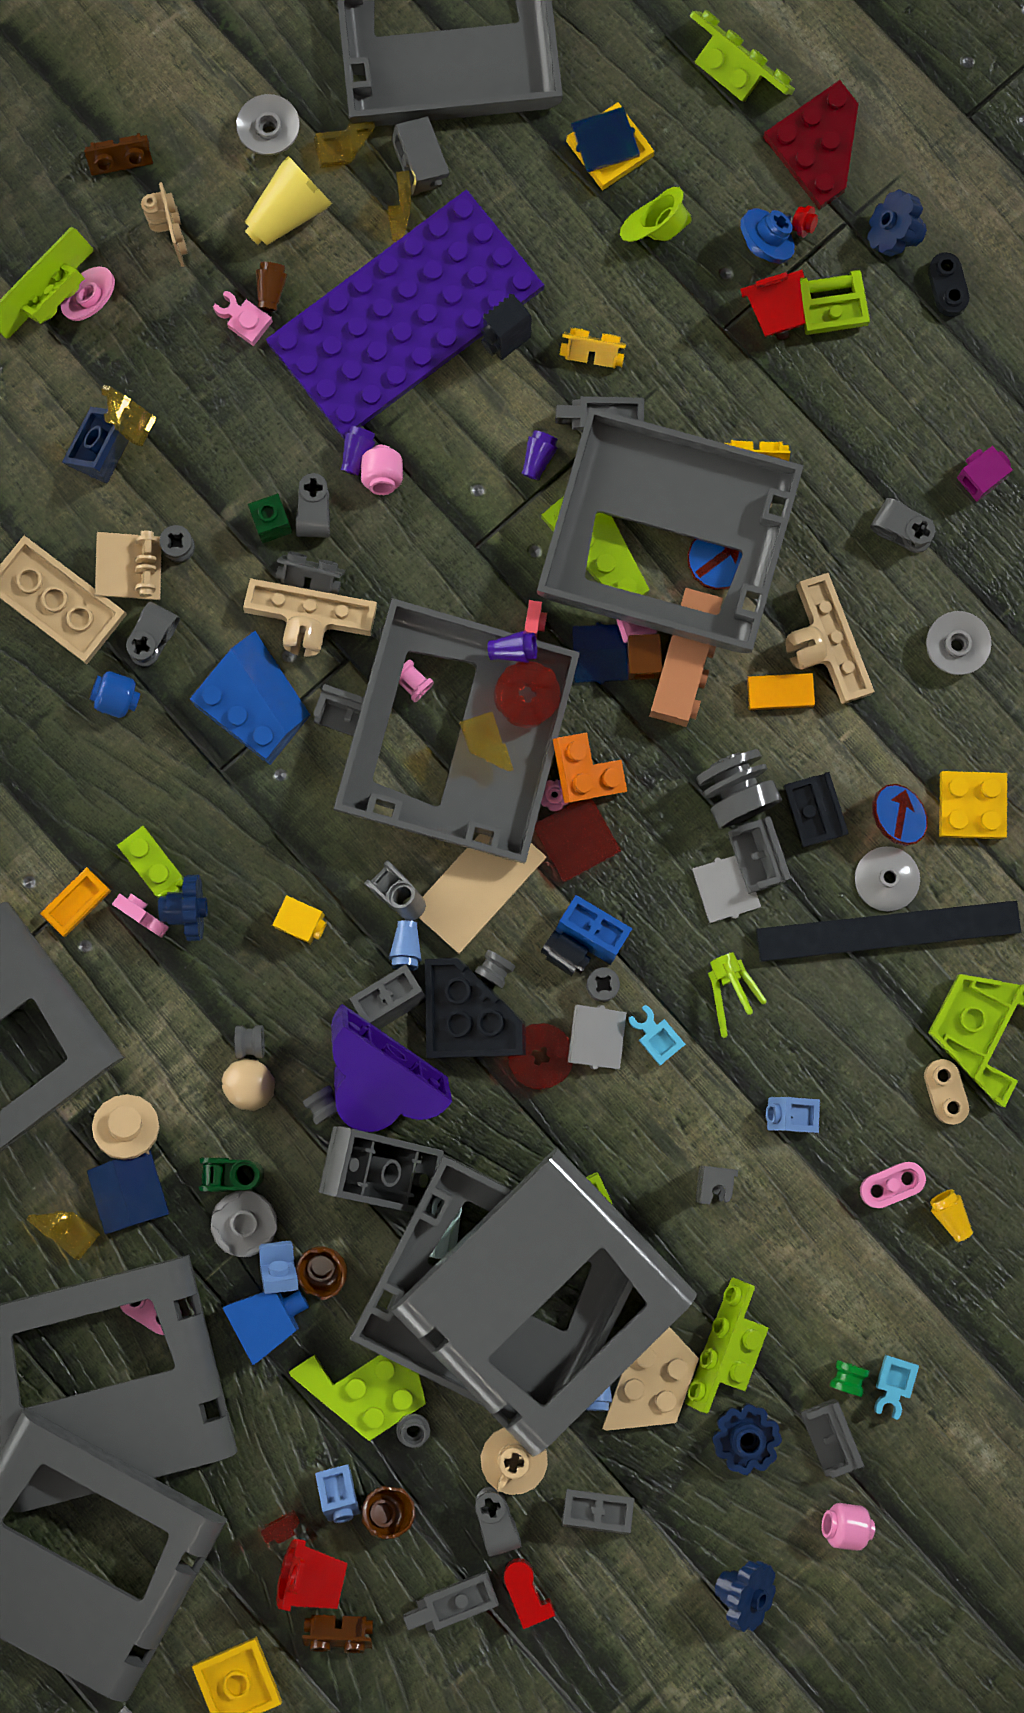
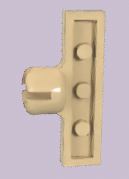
(308, 613)
(828, 640)

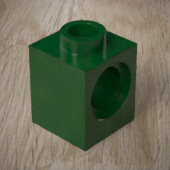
(270, 518)

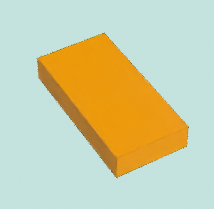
(780, 691)
(75, 902)

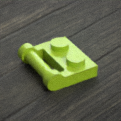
(835, 311)

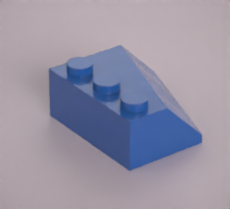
(252, 699)

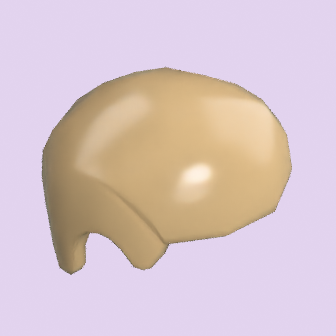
(248, 1084)

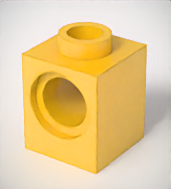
(300, 920)

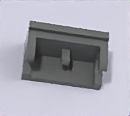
(420, 154)
(338, 710)
(759, 855)
(389, 998)
(715, 1179)
(832, 1438)
(597, 1512)

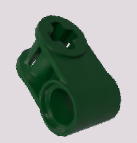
(223, 1174)

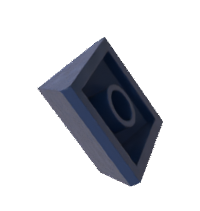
(96, 446)
(127, 1192)

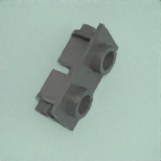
(297, 568)

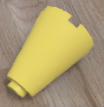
(285, 204)

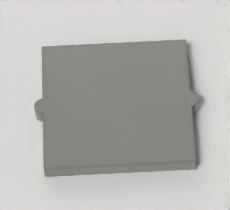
(724, 890)
(597, 1037)

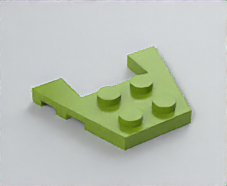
(972, 1026)
(367, 1398)

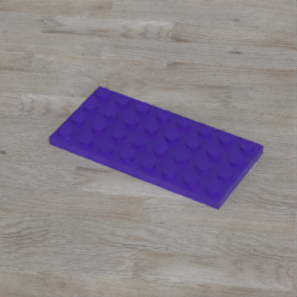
(403, 314)

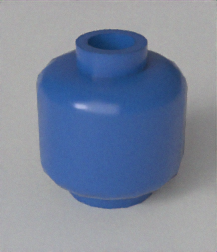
(114, 694)

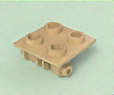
(164, 216)
(128, 565)

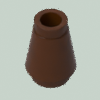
(270, 284)

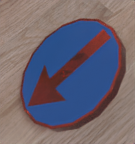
(713, 564)
(899, 814)

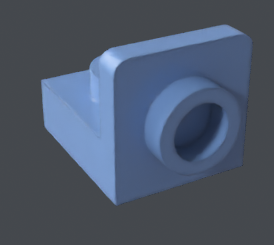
(793, 1114)
(277, 1267)
(337, 1494)

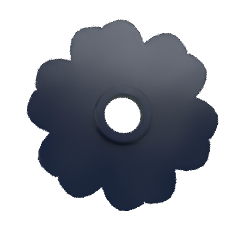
(896, 223)
(185, 908)
(759, 1451)
(747, 1594)

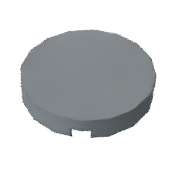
(243, 1223)

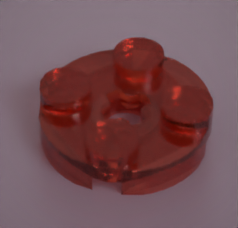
(515, 679)
(548, 1073)

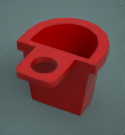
(777, 302)
(309, 1578)

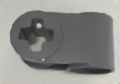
(313, 512)
(900, 524)
(154, 629)
(393, 889)
(497, 1526)

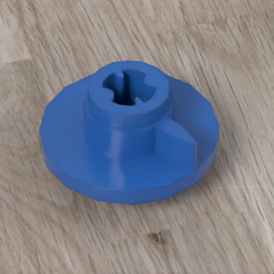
(768, 235)

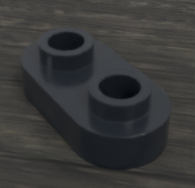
(948, 282)

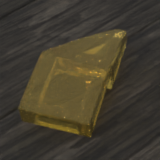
(342, 146)
(400, 213)
(127, 416)
(485, 741)
(67, 1231)

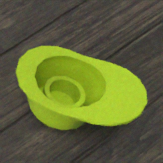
(657, 219)

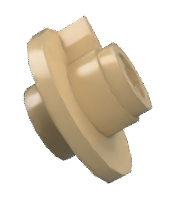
(125, 1127)
(510, 1466)

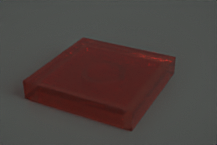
(576, 839)

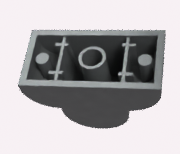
(378, 1169)

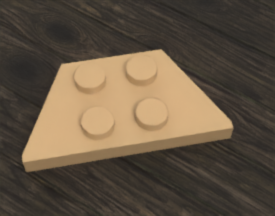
(653, 1386)

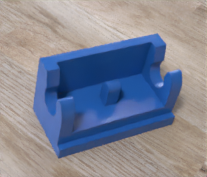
(594, 929)

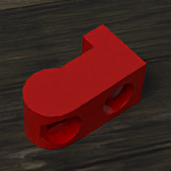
(520, 1585)

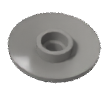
(264, 112)
(967, 630)
(873, 887)

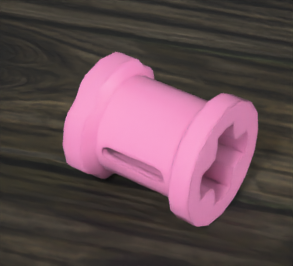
(414, 681)

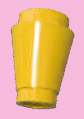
(951, 1214)

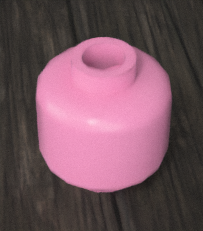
(381, 470)
(848, 1526)

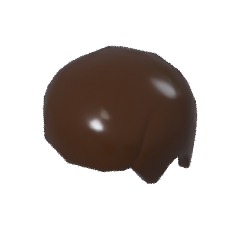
(321, 1272)
(388, 1512)

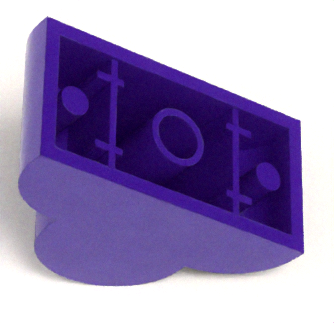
(381, 1077)

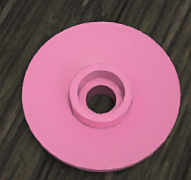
(91, 295)

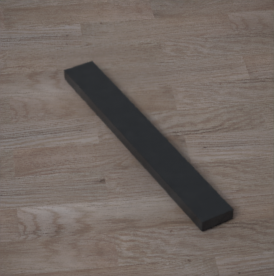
(888, 931)

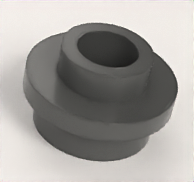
(413, 1439)

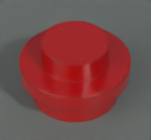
(804, 220)

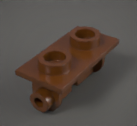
(111, 157)
(324, 1635)

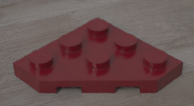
(818, 143)

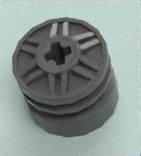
(738, 788)

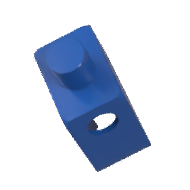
(264, 1321)

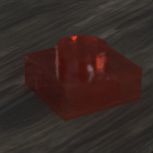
(281, 1528)

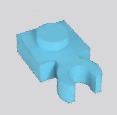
(660, 1039)
(897, 1380)

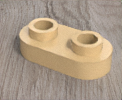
(944, 1092)

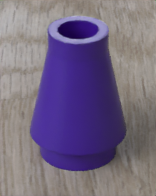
(355, 445)
(539, 452)
(515, 647)

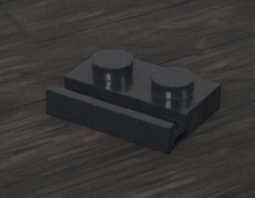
(815, 810)

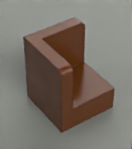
(644, 657)

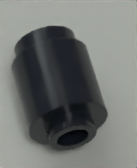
(566, 953)

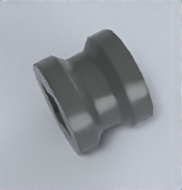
(181, 549)
(495, 969)
(599, 988)
(249, 1041)
(321, 1104)

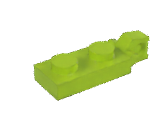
(151, 863)

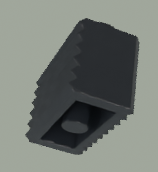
(506, 327)

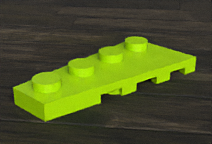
(608, 556)

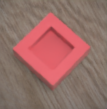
(535, 618)

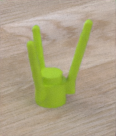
(728, 970)

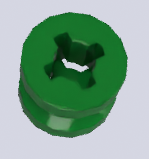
(849, 1378)

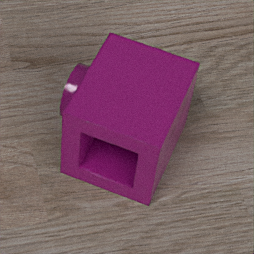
(984, 472)

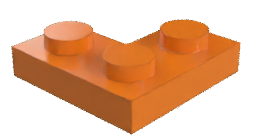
(579, 776)

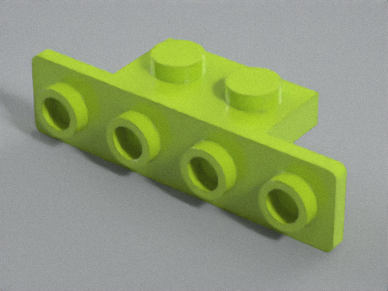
(732, 63)
(45, 283)
(729, 1349)

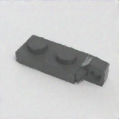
(578, 411)
(453, 1603)

